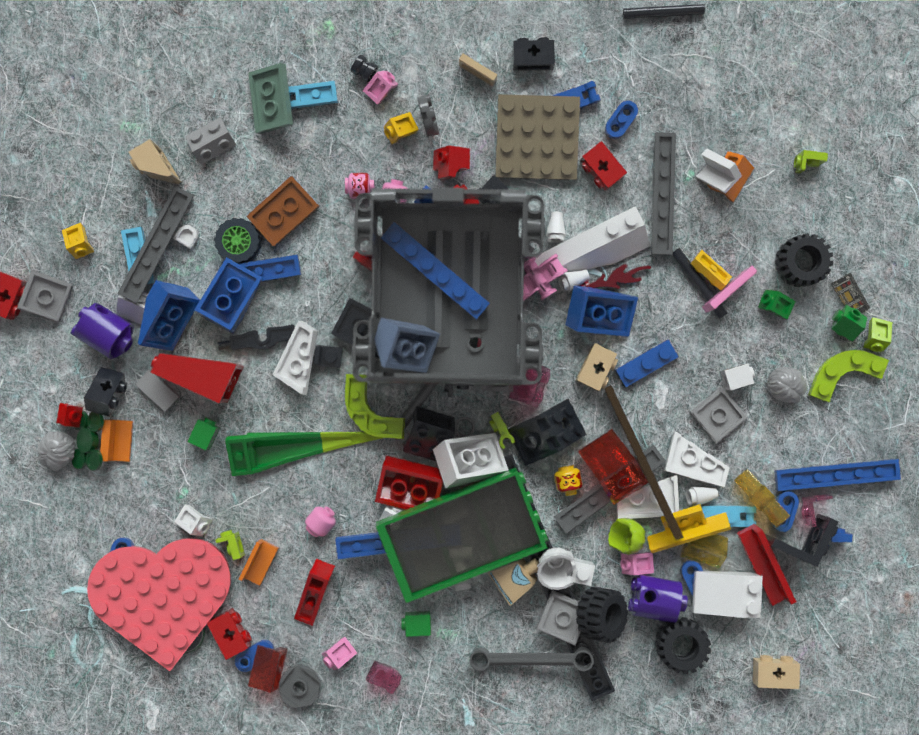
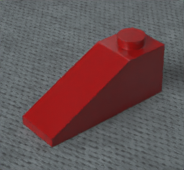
(314, 591)

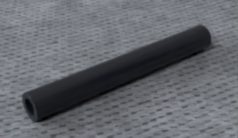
(662, 11)
(697, 280)

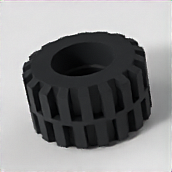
(818, 252)
(602, 614)
(694, 657)

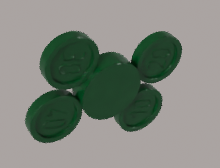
(88, 441)

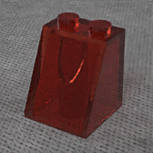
(613, 466)

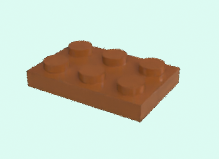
(282, 211)

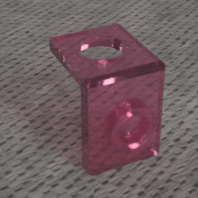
(808, 510)

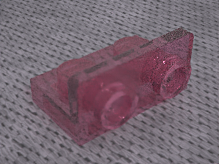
(533, 393)

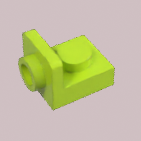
(812, 158)
(878, 335)
(234, 544)

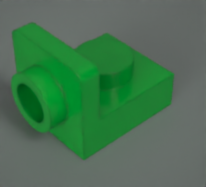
(777, 303)

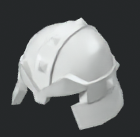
(554, 568)

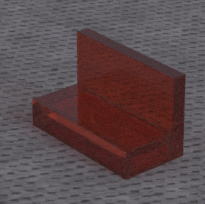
(267, 668)

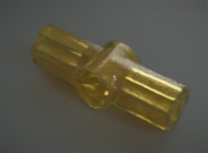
(762, 498)

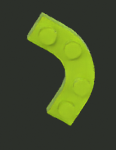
(841, 363)
(364, 417)

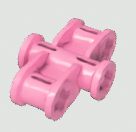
(539, 277)

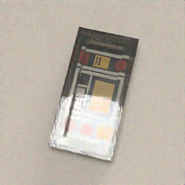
(850, 293)

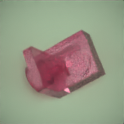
(384, 676)

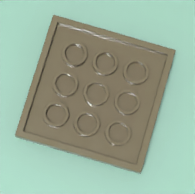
(537, 137)

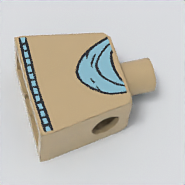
(515, 578)

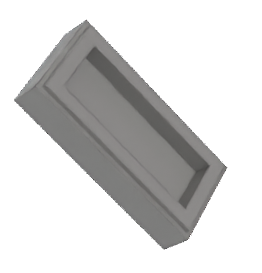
(157, 390)

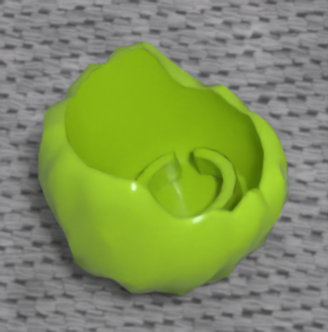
(626, 536)

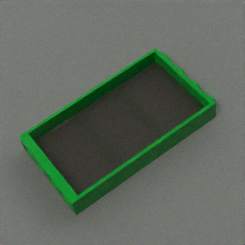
(461, 534)

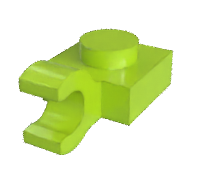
(498, 425)

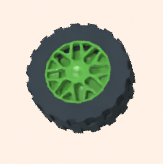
(238, 240)

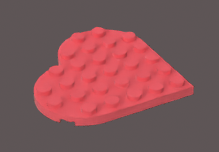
(160, 597)

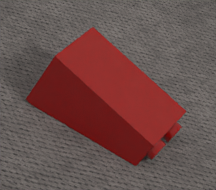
(203, 376)

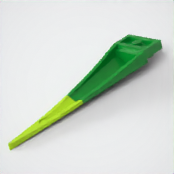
(266, 450)

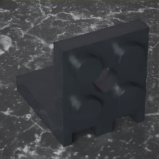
(547, 432)
(815, 544)

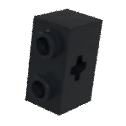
(523, 57)
(105, 392)

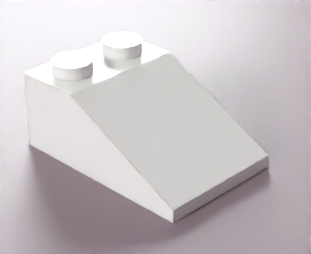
(469, 459)
(727, 594)

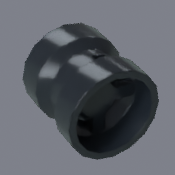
(364, 68)

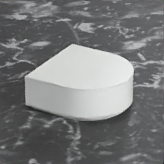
(187, 236)

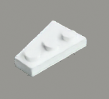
(691, 462)

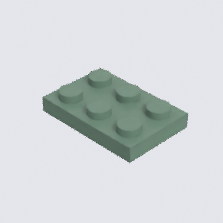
(270, 98)

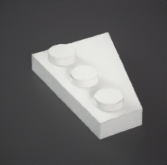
(297, 358)
(644, 504)

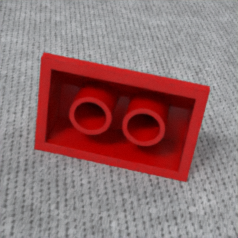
(407, 483)

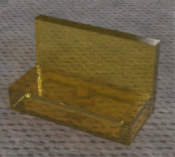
(707, 550)

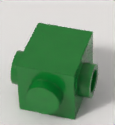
(849, 323)

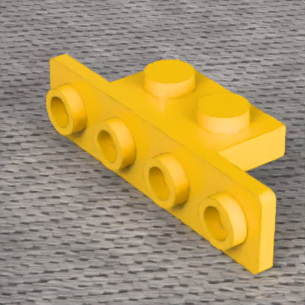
(692, 525)

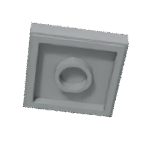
(44, 296)
(718, 415)
(560, 618)

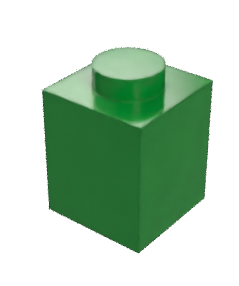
(204, 433)
(417, 623)

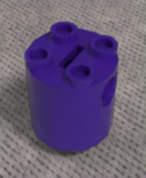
(103, 331)
(664, 600)

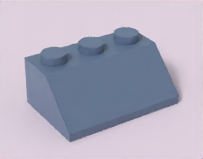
(405, 345)

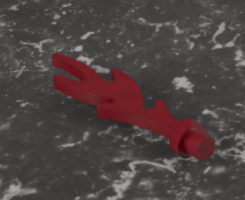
(617, 276)

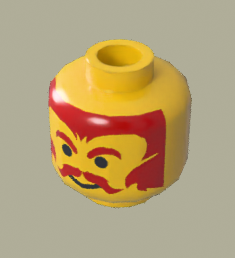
(568, 480)

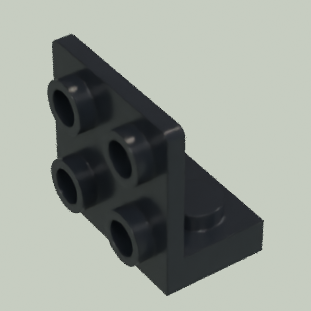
(428, 432)

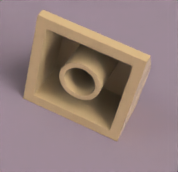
(152, 161)

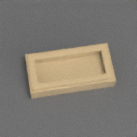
(477, 69)

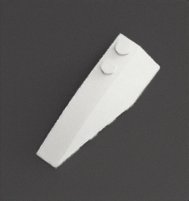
(602, 244)

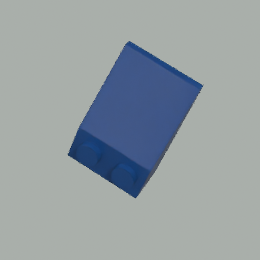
(228, 295)
(601, 311)
(166, 315)

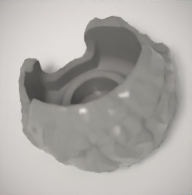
(786, 385)
(56, 450)

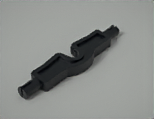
(252, 339)

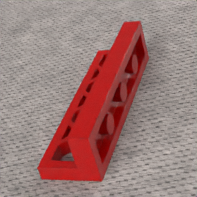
(765, 564)

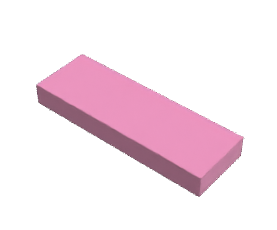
(729, 289)

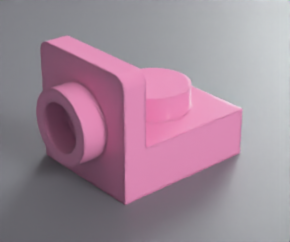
(380, 86)
(637, 563)
(338, 654)

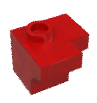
(450, 160)

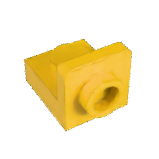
(400, 127)
(76, 241)

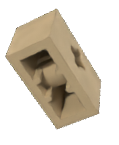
(596, 355)
(787, 677)

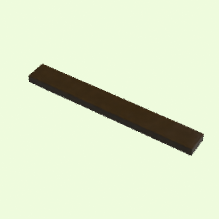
(644, 463)

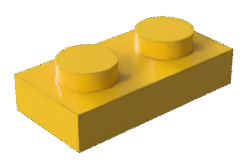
(711, 270)

